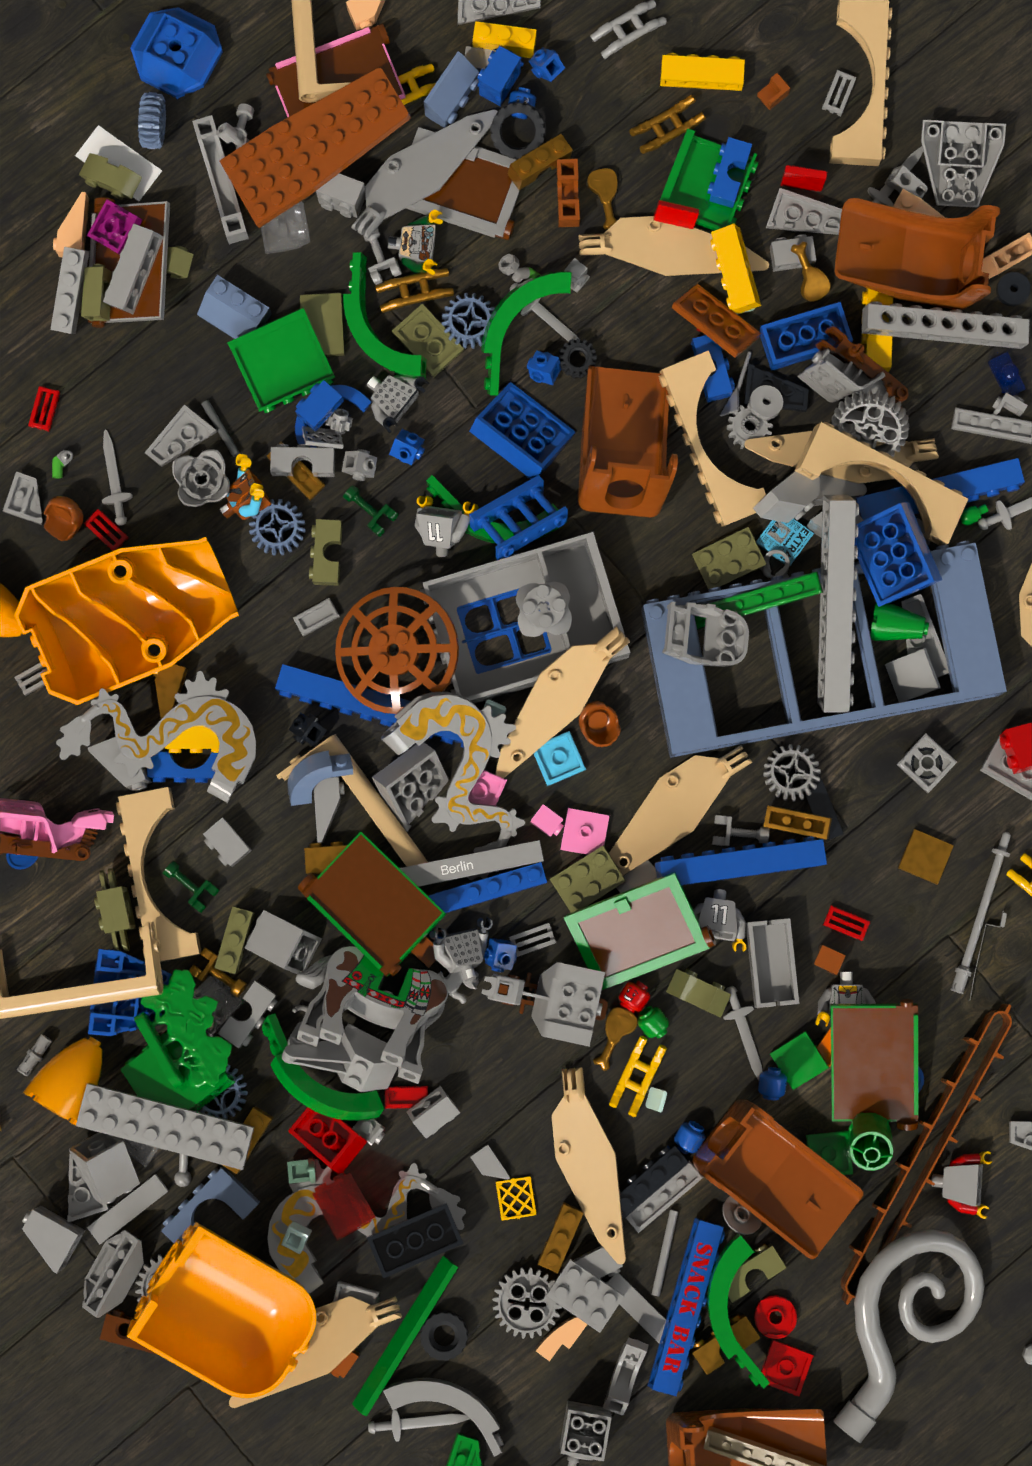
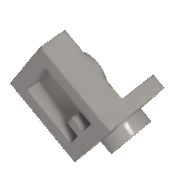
(370, 1130)

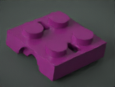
(111, 224)

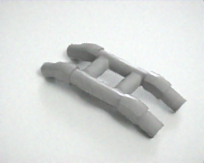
(624, 39)

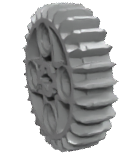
(875, 419)

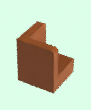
(774, 92)
(829, 959)

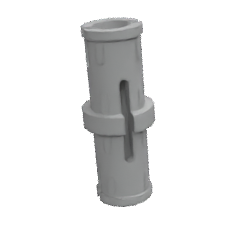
(34, 1055)

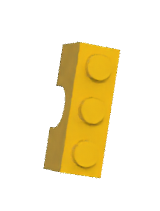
(517, 39)

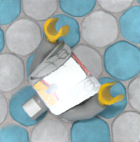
(842, 994)

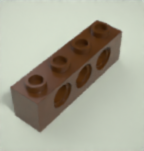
(112, 1330)

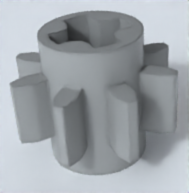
(339, 421)

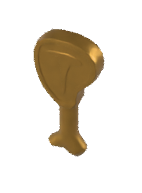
(604, 184)
(815, 282)
(618, 1024)

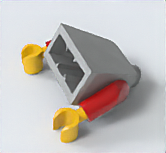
(963, 1183)

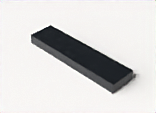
(820, 802)

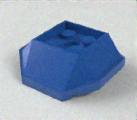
(179, 70)

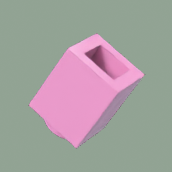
(547, 821)

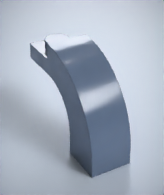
(312, 771)

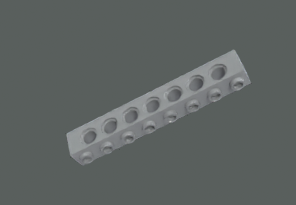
(874, 324)

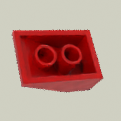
(328, 1139)

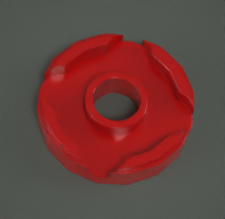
(766, 1307)

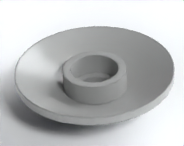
(746, 1224)

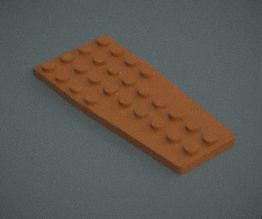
(313, 145)

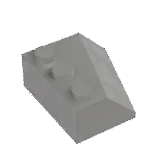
(411, 782)

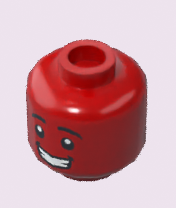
(634, 996)

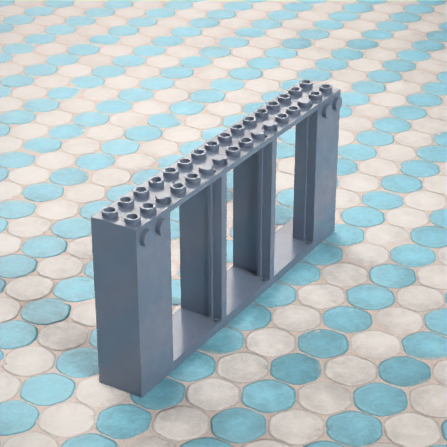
(964, 630)

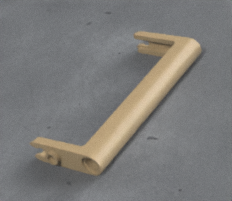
(308, 85)
(370, 801)
(92, 994)

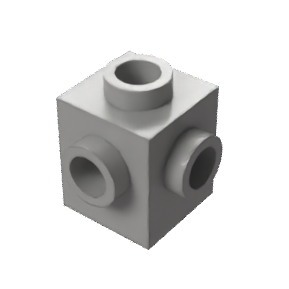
(359, 464)

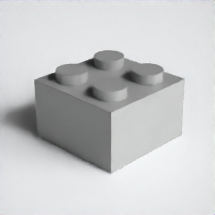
(342, 195)

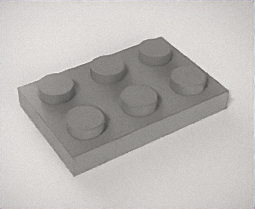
(585, 1295)

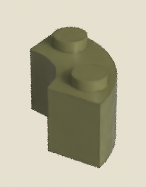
(118, 180)
(178, 262)
(699, 993)

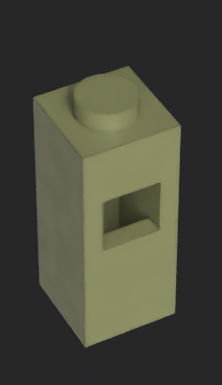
(94, 287)

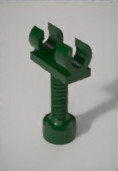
(352, 494)
(172, 870)

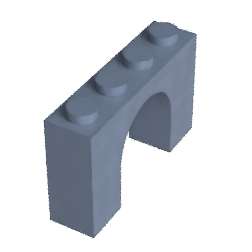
(220, 1186)

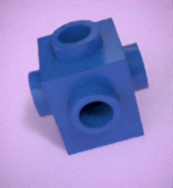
(546, 64)
(544, 367)
(407, 447)
(500, 954)

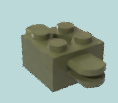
(115, 910)

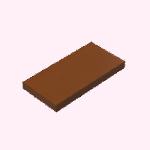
(716, 320)

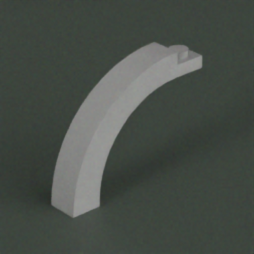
(448, 1393)

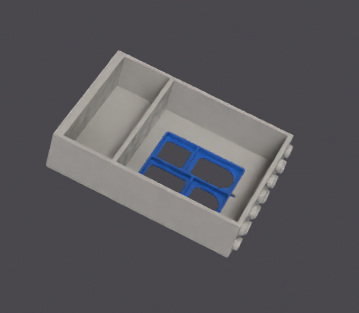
(591, 604)

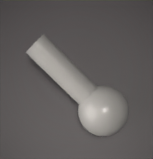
(183, 1177)

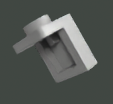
(1012, 403)

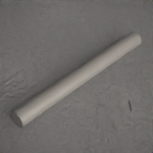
(664, 1252)

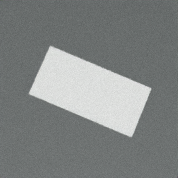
(118, 153)

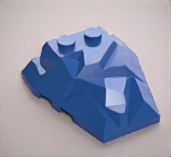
(118, 1016)

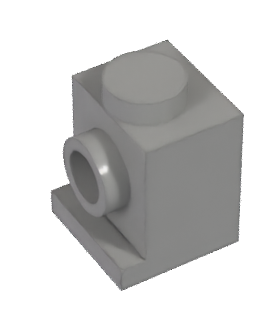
(579, 275)

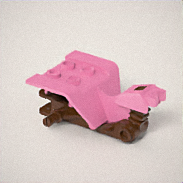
(30, 833)

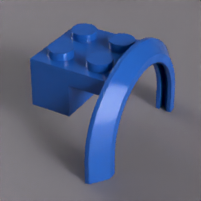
(322, 404)

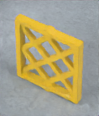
(524, 1204)

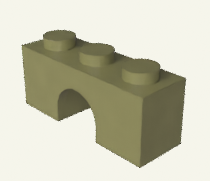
(325, 534)
(233, 942)
(764, 1259)

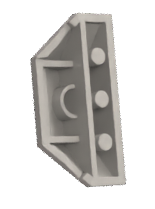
(112, 1273)

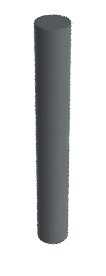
(220, 428)

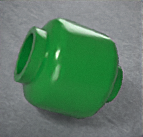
(653, 1022)

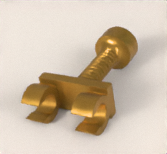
(237, 987)

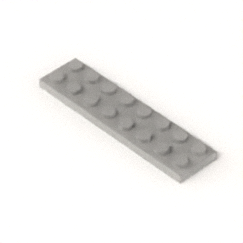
(165, 1126)

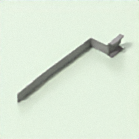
(1002, 924)

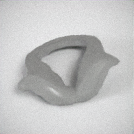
(783, 572)

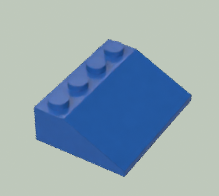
(521, 431)
(895, 554)

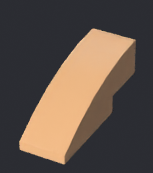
(564, 1333)

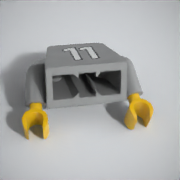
(441, 526)
(722, 918)

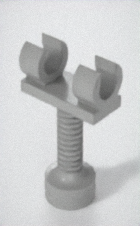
(382, 264)
(761, 834)

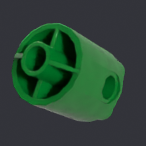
(870, 1141)

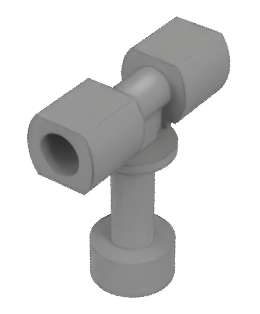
(237, 134)

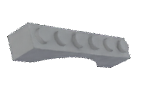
(221, 184)

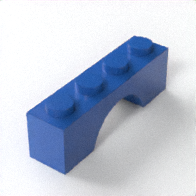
(167, 768)

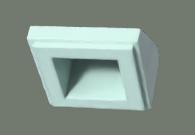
(496, 708)
(656, 1099)
(296, 1237)

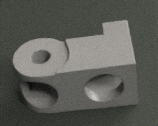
(902, 178)

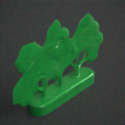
(187, 1024)

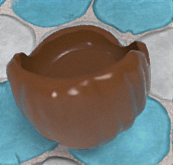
(63, 518)
(599, 724)

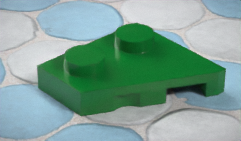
(464, 1452)

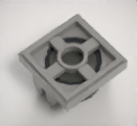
(926, 763)

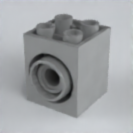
(585, 1431)

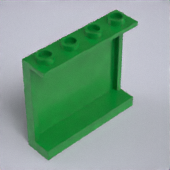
(692, 176)
(281, 360)
(151, 1083)

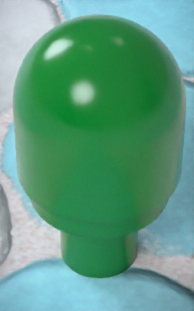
(972, 514)

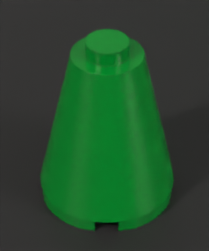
(897, 623)

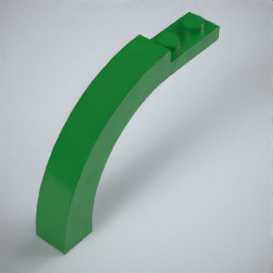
(507, 309)
(359, 325)
(449, 502)
(313, 1094)
(719, 1285)

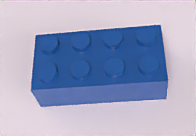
(795, 337)

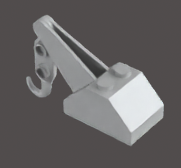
(799, 494)
(354, 1059)

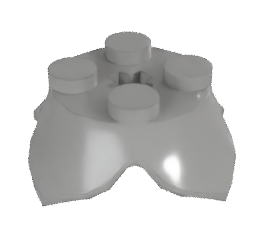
(188, 470)
(532, 621)

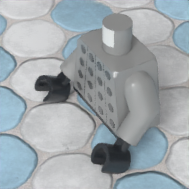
(394, 397)
(461, 950)

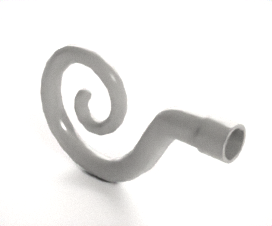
(861, 1412)

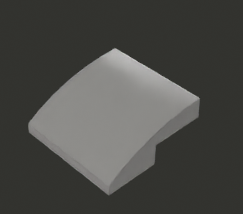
(912, 675)

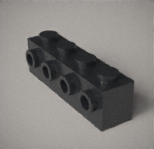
(653, 1176)

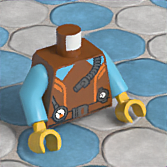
(246, 493)

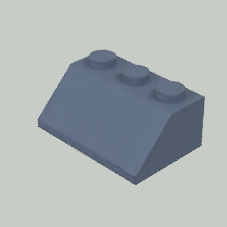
(451, 91)
(232, 309)

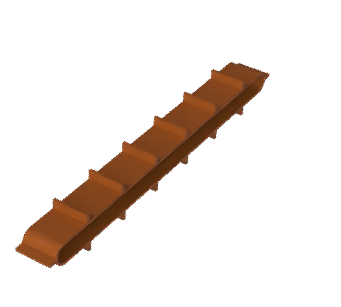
(946, 1136)

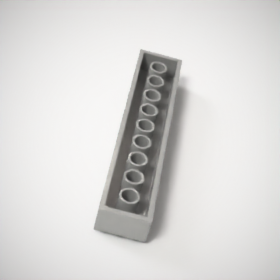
(837, 603)

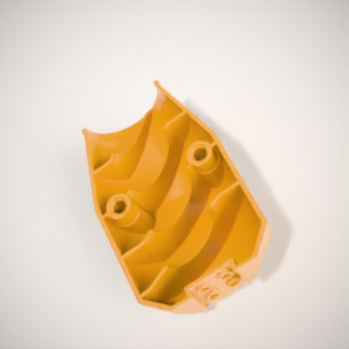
(100, 624)

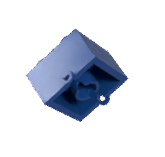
(499, 75)

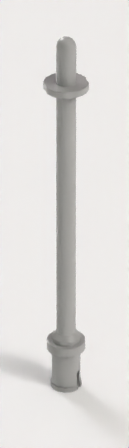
(963, 970)

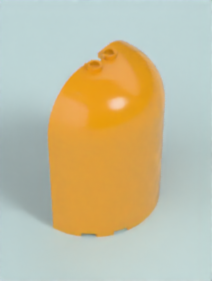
(224, 1315)

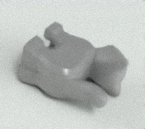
(453, 983)

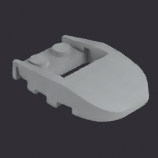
(724, 635)

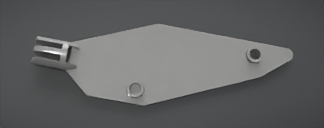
(420, 170)

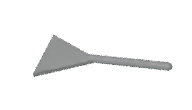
(733, 402)

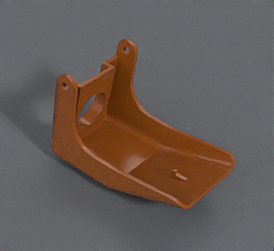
(915, 253)
(625, 444)
(777, 1177)
(788, 1430)

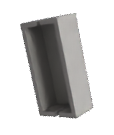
(772, 963)

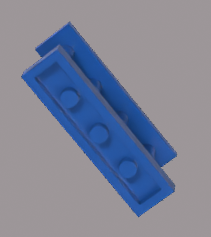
(516, 500)

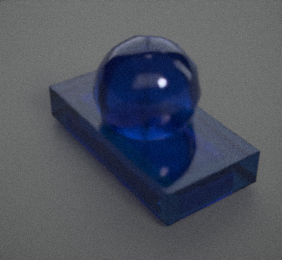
(1006, 374)

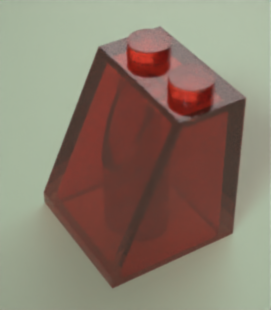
(343, 1205)

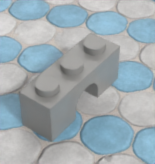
(285, 457)
(239, 1031)

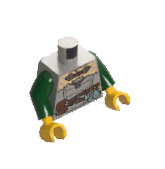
(417, 243)

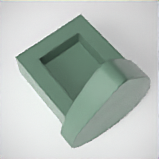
(302, 1171)

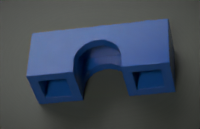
(734, 155)
(719, 384)

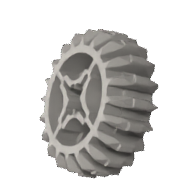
(782, 769)

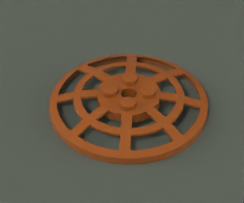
(408, 648)

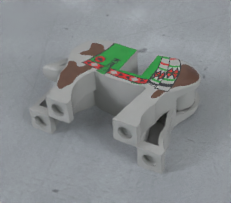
(355, 985)

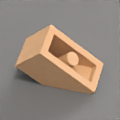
(364, 12)

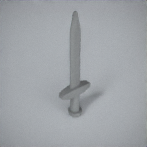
(881, 196)
(547, 317)
(116, 497)
(1004, 514)
(738, 1013)
(397, 1424)

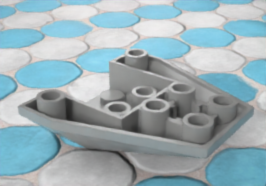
(961, 159)

